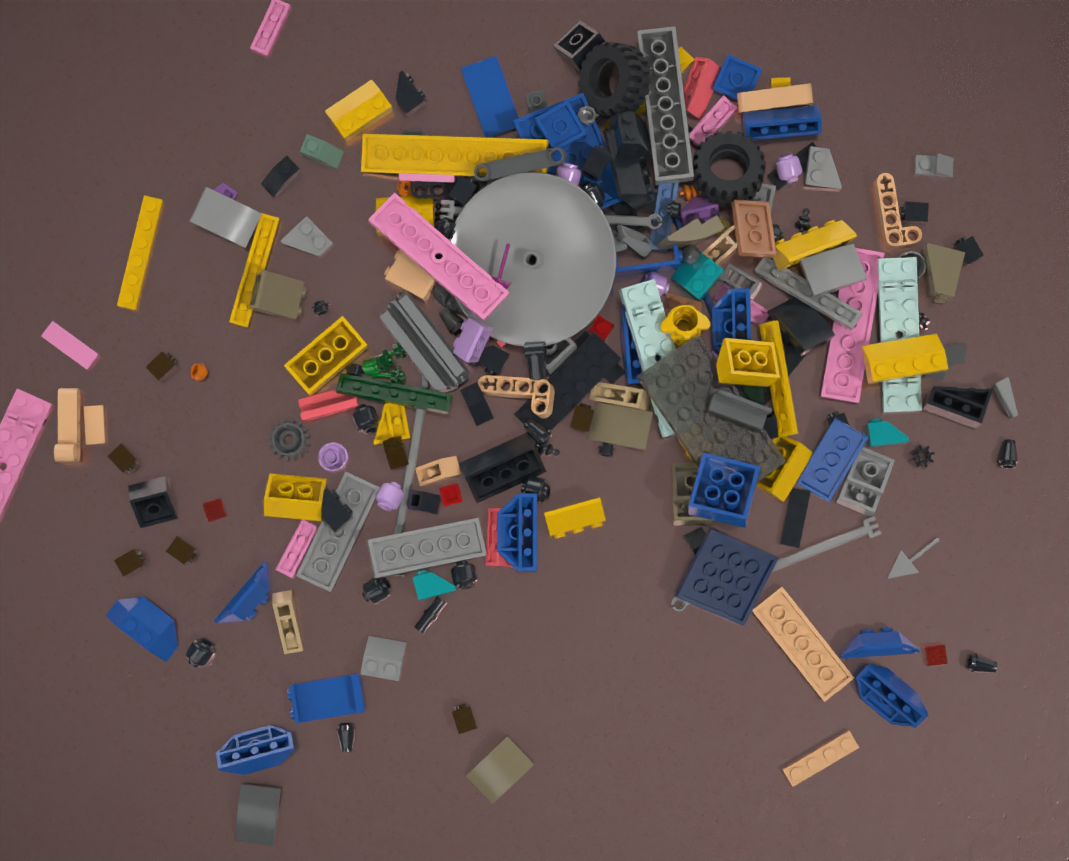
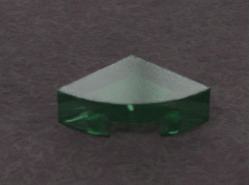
(755, 393)

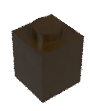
(162, 366)
(582, 418)
(395, 452)
(124, 459)
(182, 551)
(131, 562)
(464, 718)

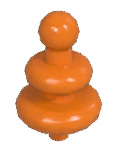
(688, 192)

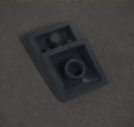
(801, 325)

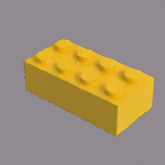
(326, 356)

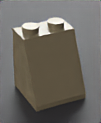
(942, 271)
(277, 295)

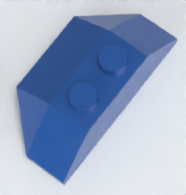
(732, 317)
(629, 353)
(518, 532)
(248, 598)
(146, 625)
(878, 644)
(890, 696)
(255, 750)

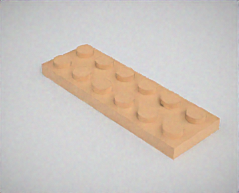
(803, 644)

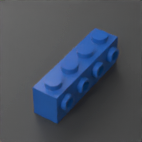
(782, 122)

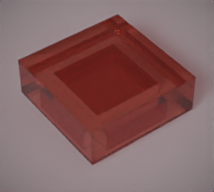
(214, 510)
(936, 655)

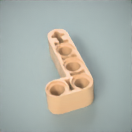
(775, 98)
(893, 211)
(515, 391)
(68, 426)

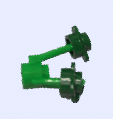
(385, 361)

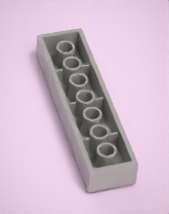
(666, 107)

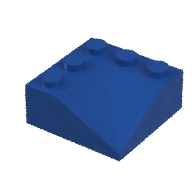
(724, 490)

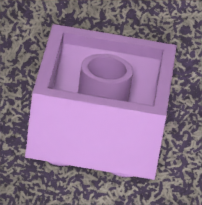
(472, 339)

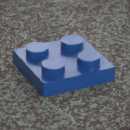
(736, 77)
(560, 126)

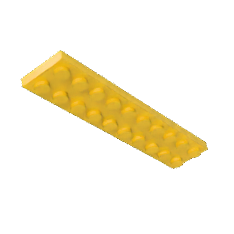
(440, 153)

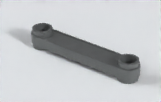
(520, 164)

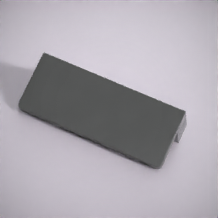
(738, 409)

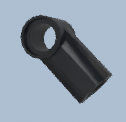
(536, 355)

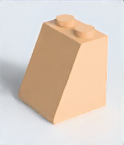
(410, 277)

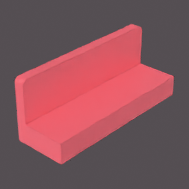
(699, 86)
(325, 404)
(493, 558)

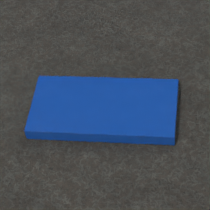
(490, 96)
(832, 459)

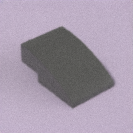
(257, 814)

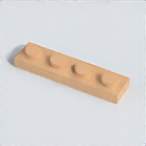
(820, 758)

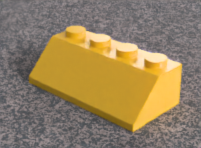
(814, 242)
(904, 358)

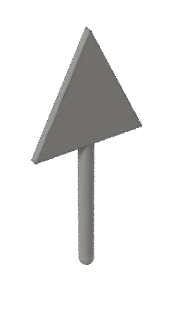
(904, 566)

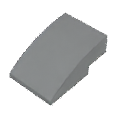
(225, 217)
(833, 270)
(865, 482)

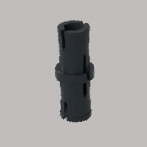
(430, 615)

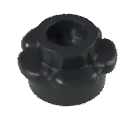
(674, 209)
(321, 308)
(355, 369)
(606, 450)

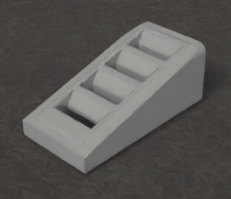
(636, 240)
(751, 280)
(1005, 395)

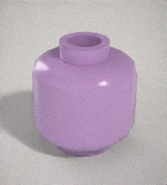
(788, 167)
(569, 172)
(661, 281)
(389, 496)

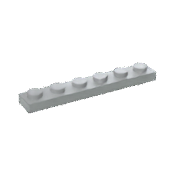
(799, 288)

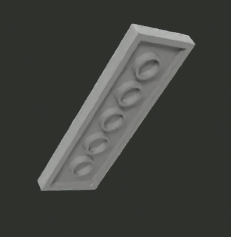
(426, 548)
(331, 549)

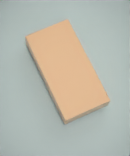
(94, 425)

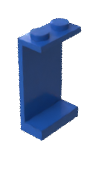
(655, 267)
(326, 698)

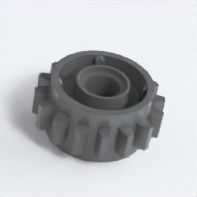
(289, 429)

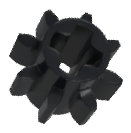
(446, 227)
(927, 455)

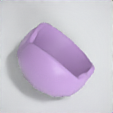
(332, 456)

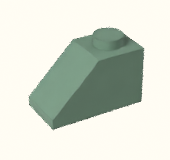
(321, 151)

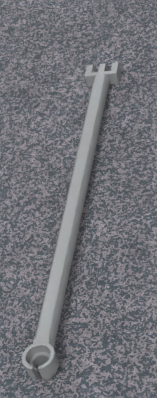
(612, 219)
(412, 457)
(864, 530)

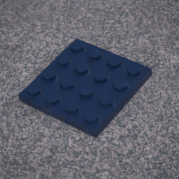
(726, 576)

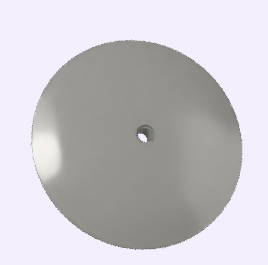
(572, 250)

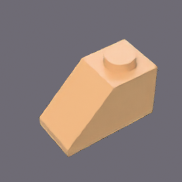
(438, 470)

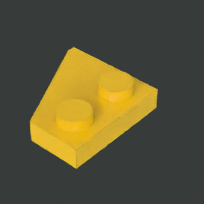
(392, 424)

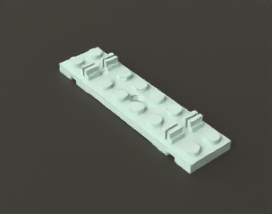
(899, 313)
(644, 318)

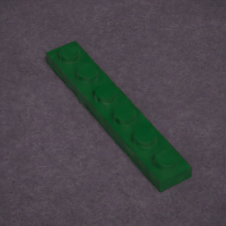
(394, 393)

